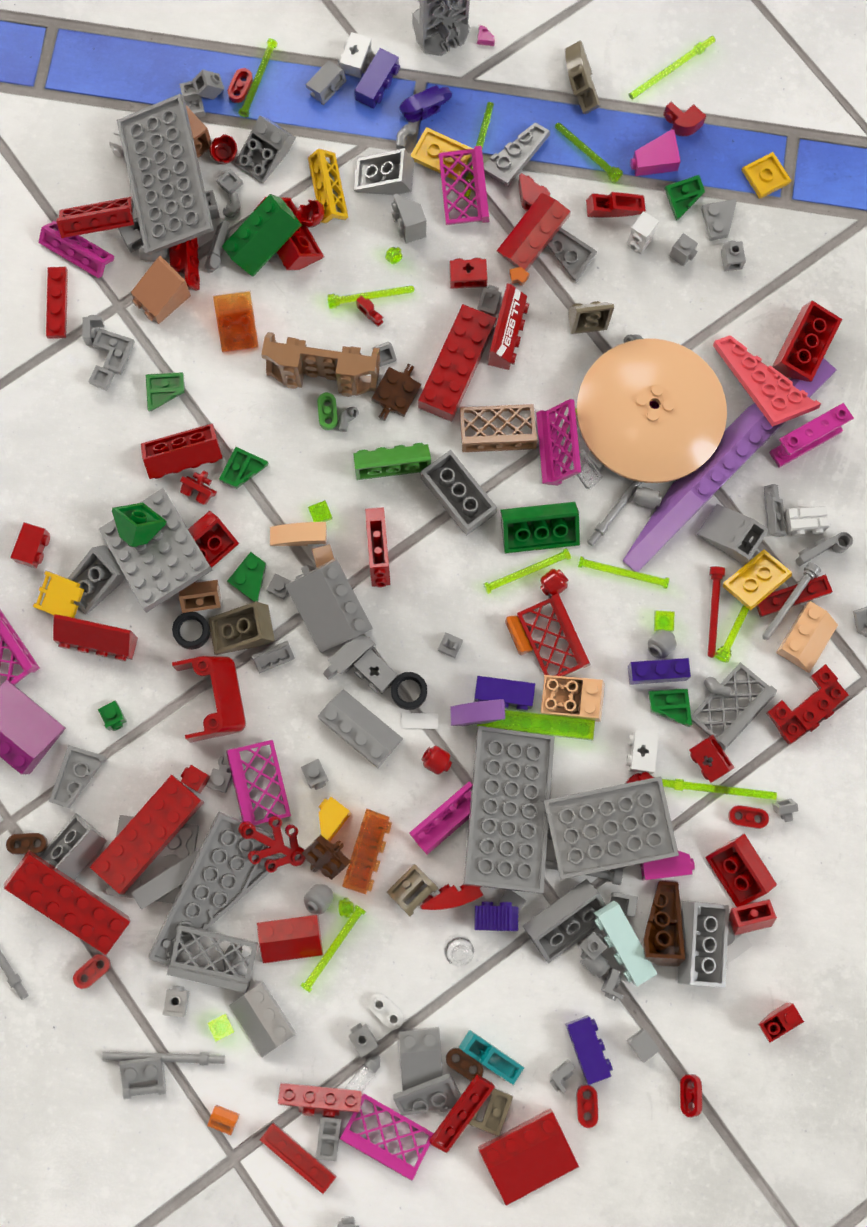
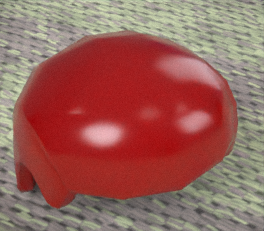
(223, 149)
(310, 214)

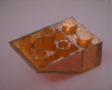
(236, 320)

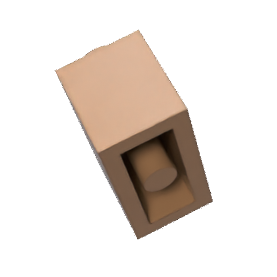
(200, 596)

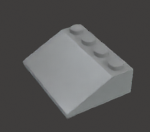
(328, 605)

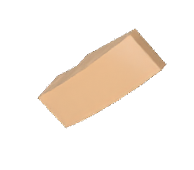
(298, 534)

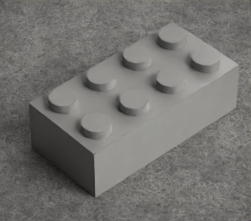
(458, 492)

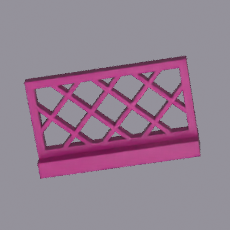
(480, 186)
(551, 443)
(18, 651)
(241, 787)
(379, 1154)

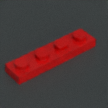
(56, 302)
(814, 589)
(461, 1113)
(298, 1158)

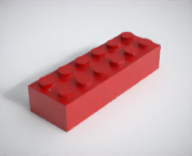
(457, 363)
(146, 835)
(67, 902)

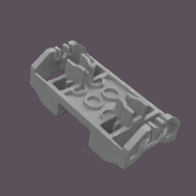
(440, 24)

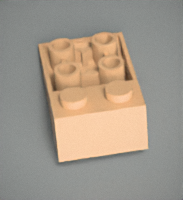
(573, 697)

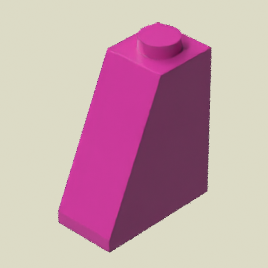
(657, 156)
(668, 867)

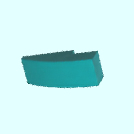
(491, 1057)

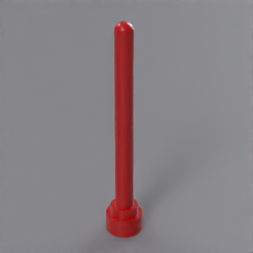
(717, 574)

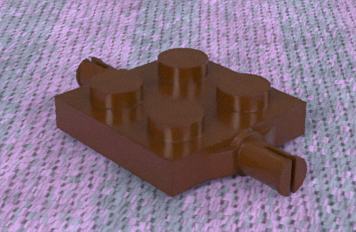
(396, 392)
(326, 857)

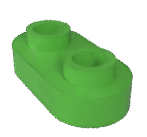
(327, 412)

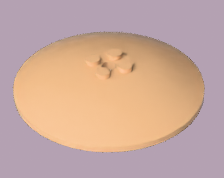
(647, 441)

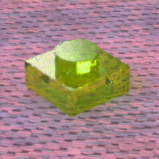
(320, 512)
(664, 620)
(220, 1027)

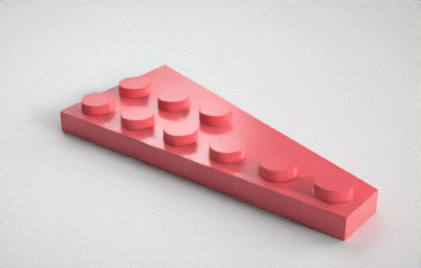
(764, 384)

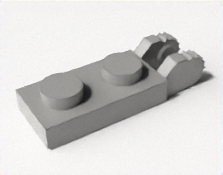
(216, 250)

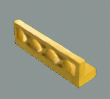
(323, 184)

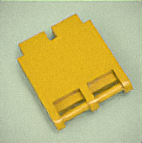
(59, 595)

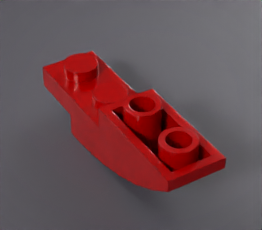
(451, 898)

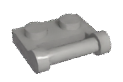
(142, 1070)

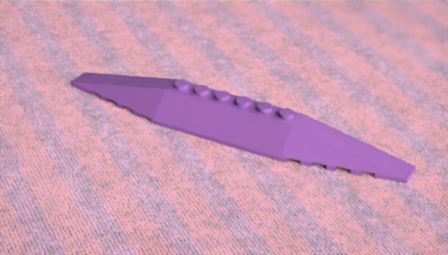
(693, 491)

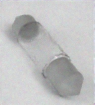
(364, 1074)

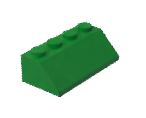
(262, 234)
(540, 527)

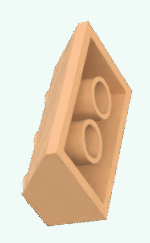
(808, 636)

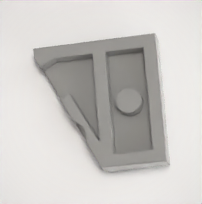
(718, 218)

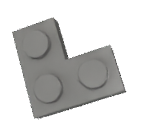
(118, 348)

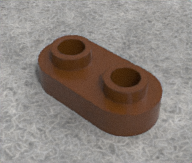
(27, 843)
(463, 1065)

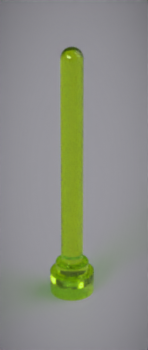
(613, 173)
(336, 300)
(724, 652)

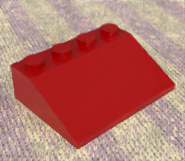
(528, 1156)

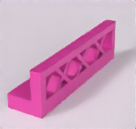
(74, 250)
(447, 820)

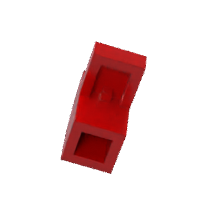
(684, 123)

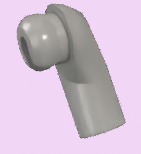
(232, 210)
(345, 417)

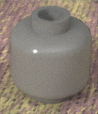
(661, 644)
(318, 899)

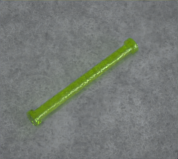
(271, 44)
(526, 571)
(623, 572)
(333, 948)

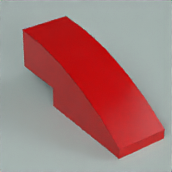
(615, 205)

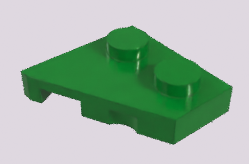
(241, 468)
(249, 577)
(671, 705)

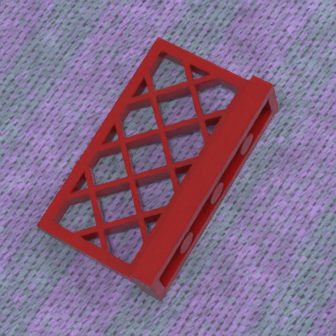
(95, 217)
(568, 630)

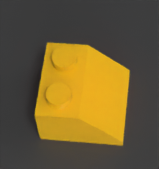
(332, 817)

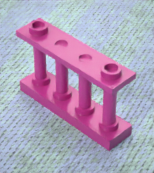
(811, 435)

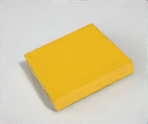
(766, 175)

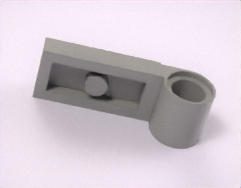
(822, 545)

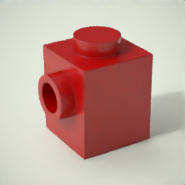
(194, 778)

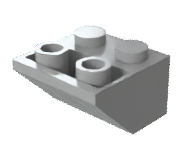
(409, 218)

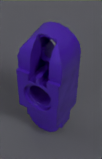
(424, 103)

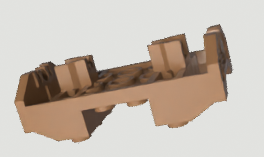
(293, 360)

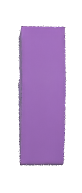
(477, 712)

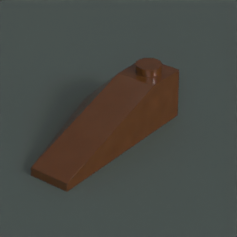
(664, 930)

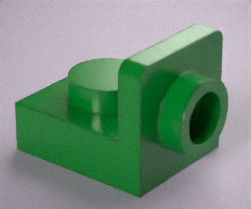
(112, 716)

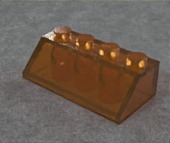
(366, 852)

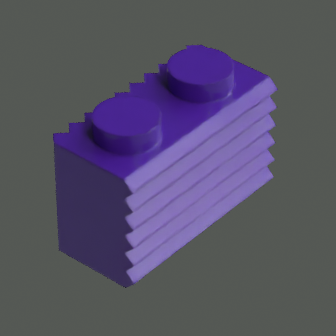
(496, 917)

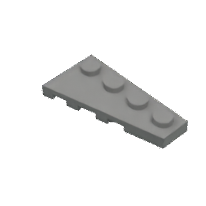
(511, 160)

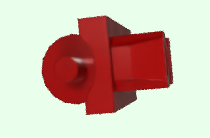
(190, 484)

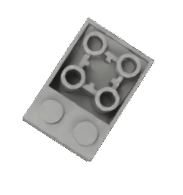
(264, 149)
(733, 533)

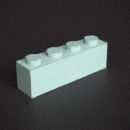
(625, 943)

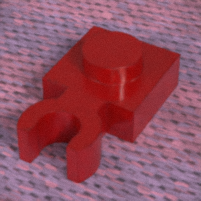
(367, 308)

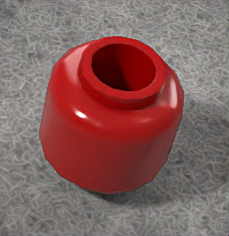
(553, 582)
(436, 760)

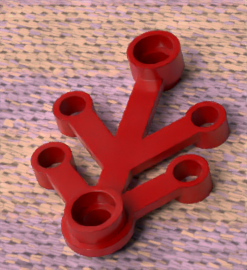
(275, 845)

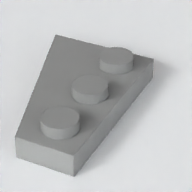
(571, 253)
(74, 775)
(432, 1095)

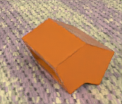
(518, 275)
(223, 1120)

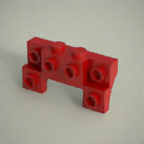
(817, 706)

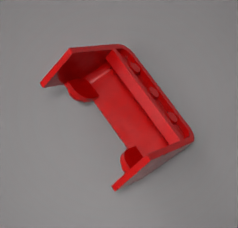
(227, 695)

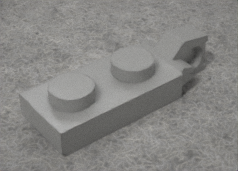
(774, 511)

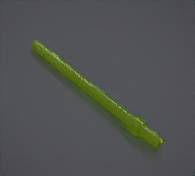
(698, 49)
(480, 141)
(680, 784)

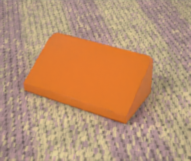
(518, 635)

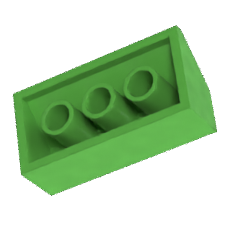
(391, 462)

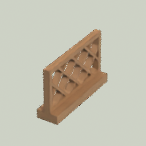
(496, 442)

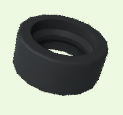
(188, 616)
(409, 676)

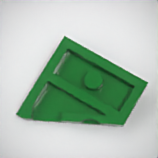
(684, 194)
(163, 388)

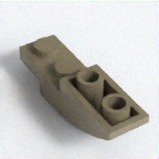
(580, 77)

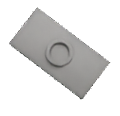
(273, 657)

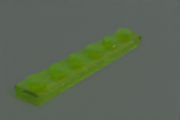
(545, 725)

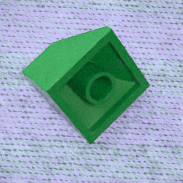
(137, 523)

